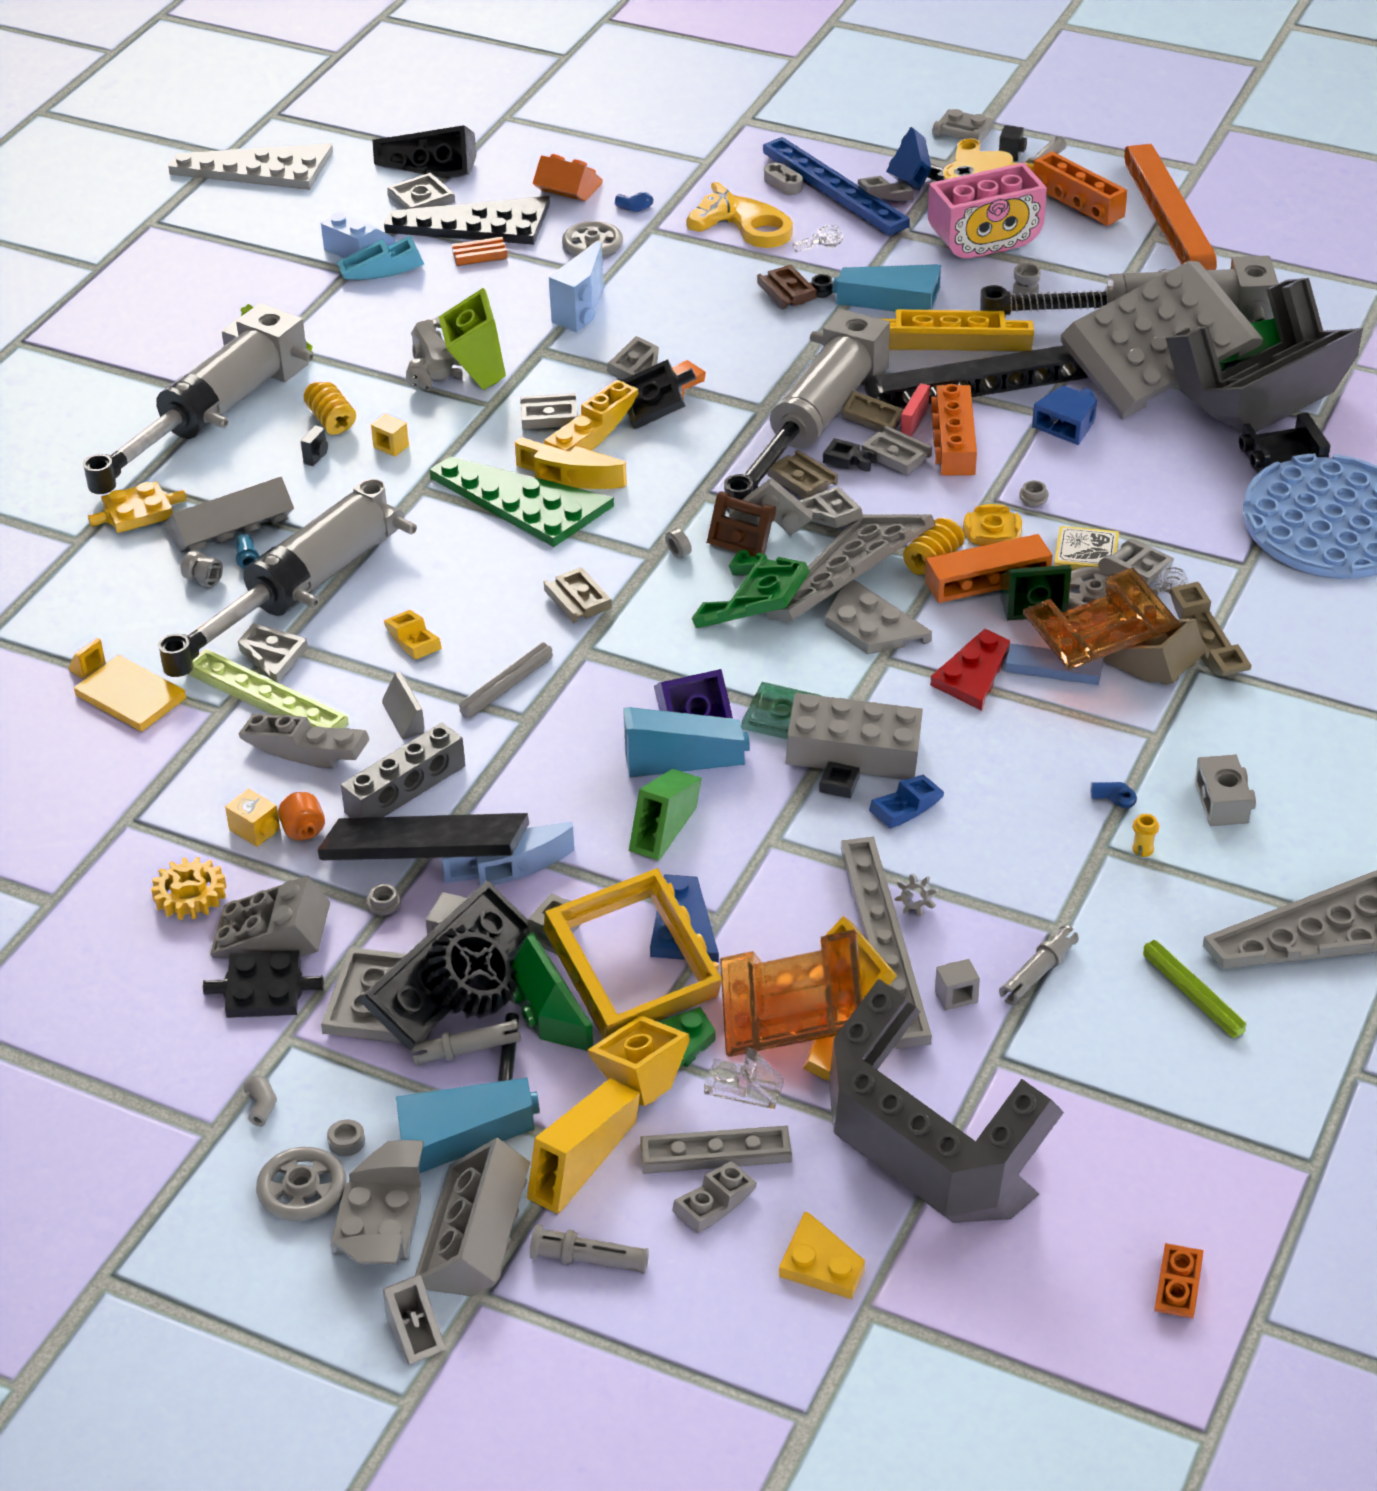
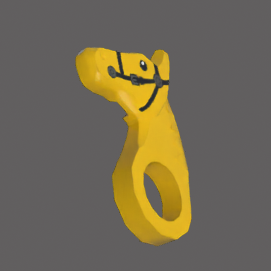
(746, 215)

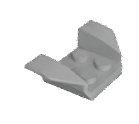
(380, 1205)

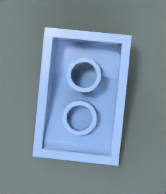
(577, 289)

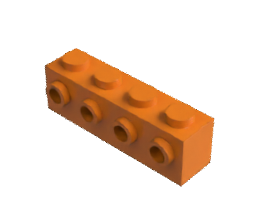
(1081, 188)
(954, 430)
(981, 567)

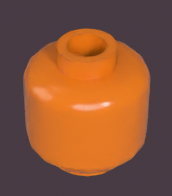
(301, 814)

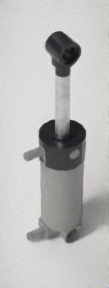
(297, 567)

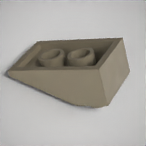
(1162, 656)

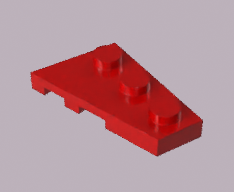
(973, 669)

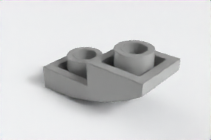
(719, 1195)

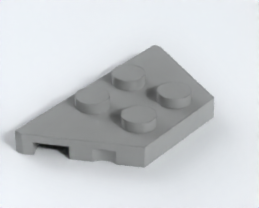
(872, 621)

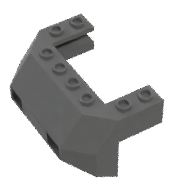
(1276, 380)
(914, 1143)

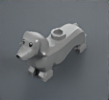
(430, 356)

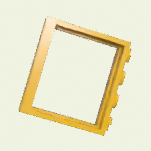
(612, 898)

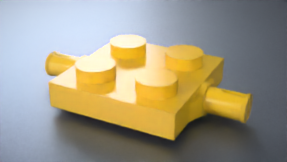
(136, 507)

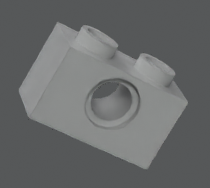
(1224, 790)

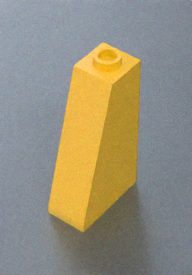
(579, 1143)

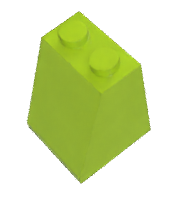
(474, 339)

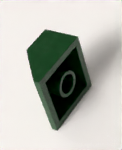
(1034, 585)

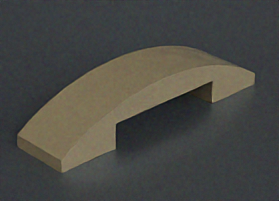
(1220, 656)

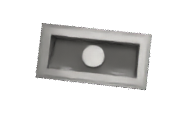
(403, 707)

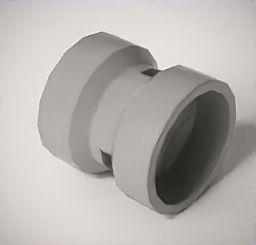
(1026, 279)
(204, 570)

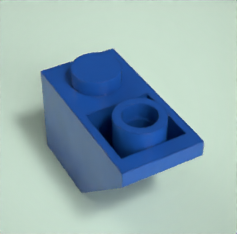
(911, 160)

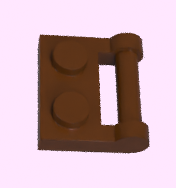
(738, 534)

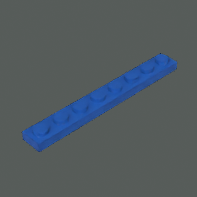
(837, 186)

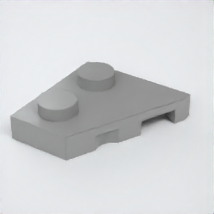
(633, 358)
(833, 508)

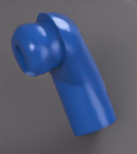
(634, 203)
(1115, 791)

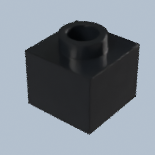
(1012, 141)

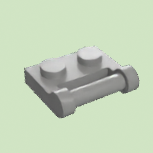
(963, 125)
(1144, 559)

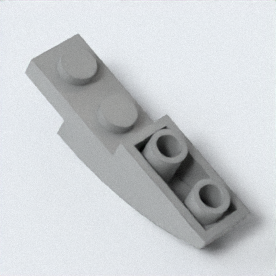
(299, 742)

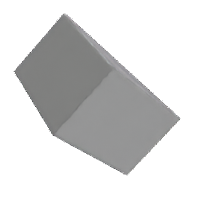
(412, 1319)

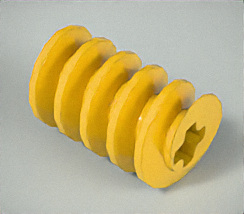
(330, 407)
(940, 539)

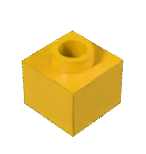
(390, 435)

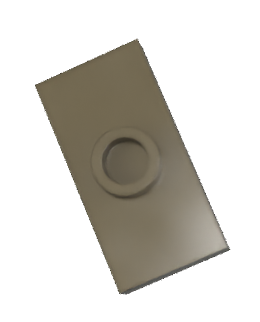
(871, 412)

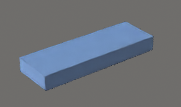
(1045, 663)

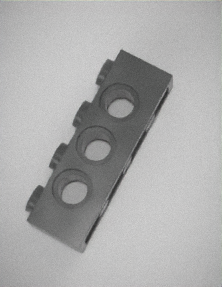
(404, 773)

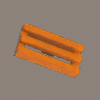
(479, 251)

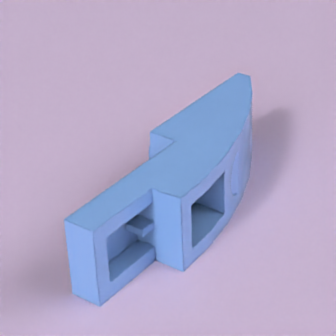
(535, 851)

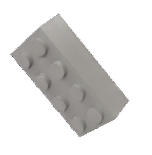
(854, 733)

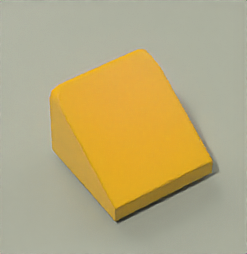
(88, 659)

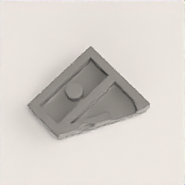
(272, 650)

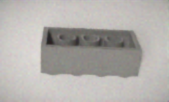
(230, 514)
(473, 1220)

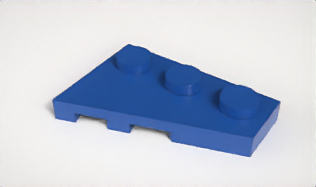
(689, 895)

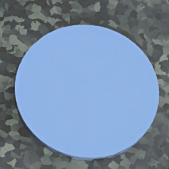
(1316, 514)

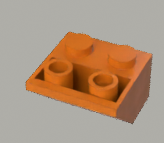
(566, 177)

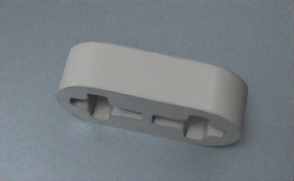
(783, 178)

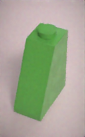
(663, 811)

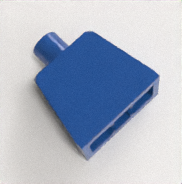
(1066, 413)

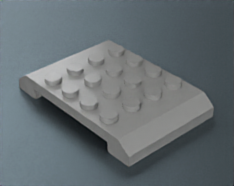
(1125, 340)

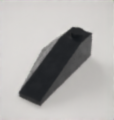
(440, 152)

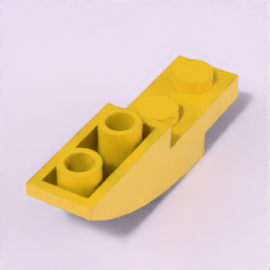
(597, 418)
(575, 468)

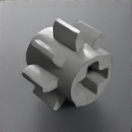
(907, 895)

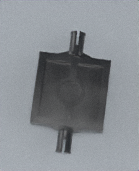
(658, 392)
(263, 984)

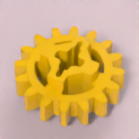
(188, 888)

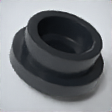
(823, 285)

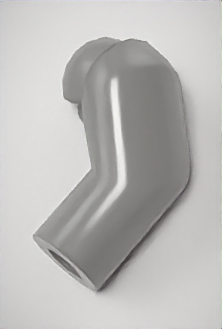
(264, 1096)

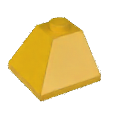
(642, 1056)

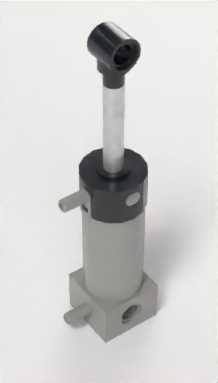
(266, 347)

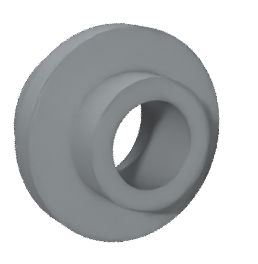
(1034, 493)
(383, 899)

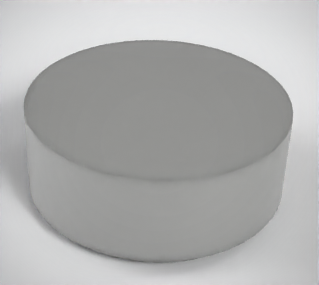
(678, 543)
(346, 1137)

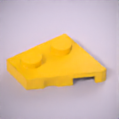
(821, 1259)

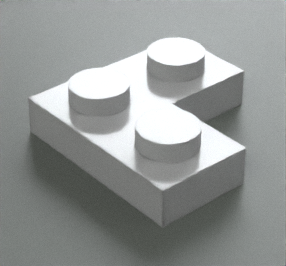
(790, 512)

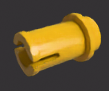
(1145, 829)

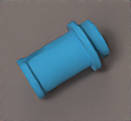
(245, 550)

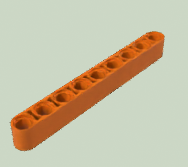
(1168, 206)

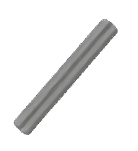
(505, 680)

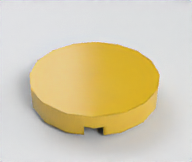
(991, 524)

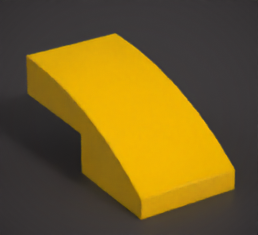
(411, 634)

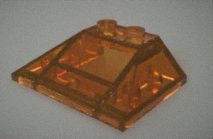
(1103, 626)
(790, 996)

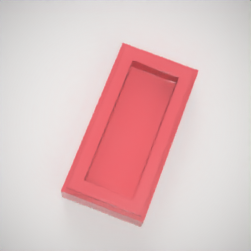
(915, 410)

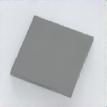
(421, 193)

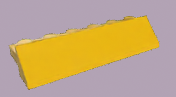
(958, 331)

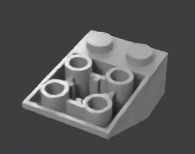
(273, 920)

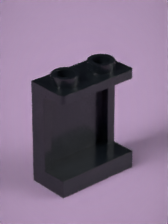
(1284, 444)

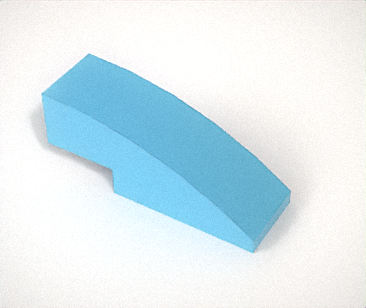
(381, 260)

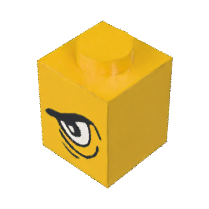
(252, 817)

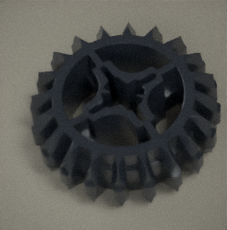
(454, 957)

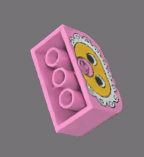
(988, 210)

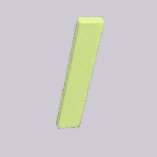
(262, 691)

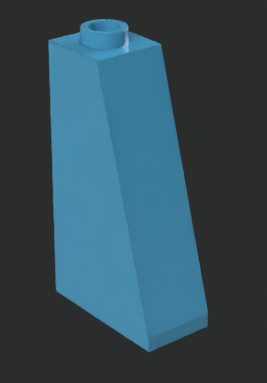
(889, 287)
(680, 741)
(465, 1118)

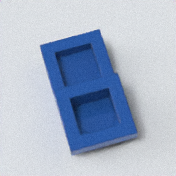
(909, 801)

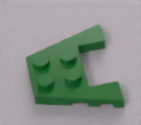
(765, 589)

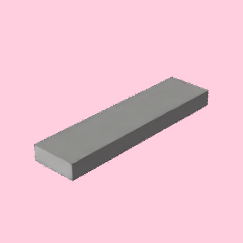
(715, 1149)

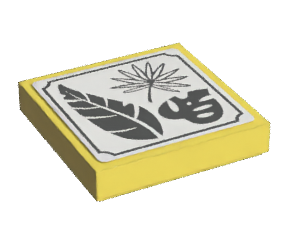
(1084, 546)

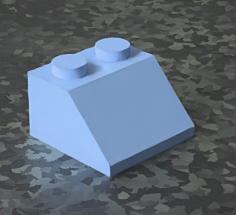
(347, 235)

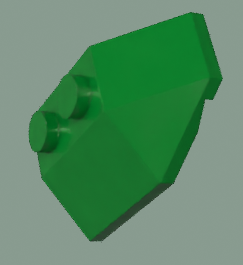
(547, 1000)

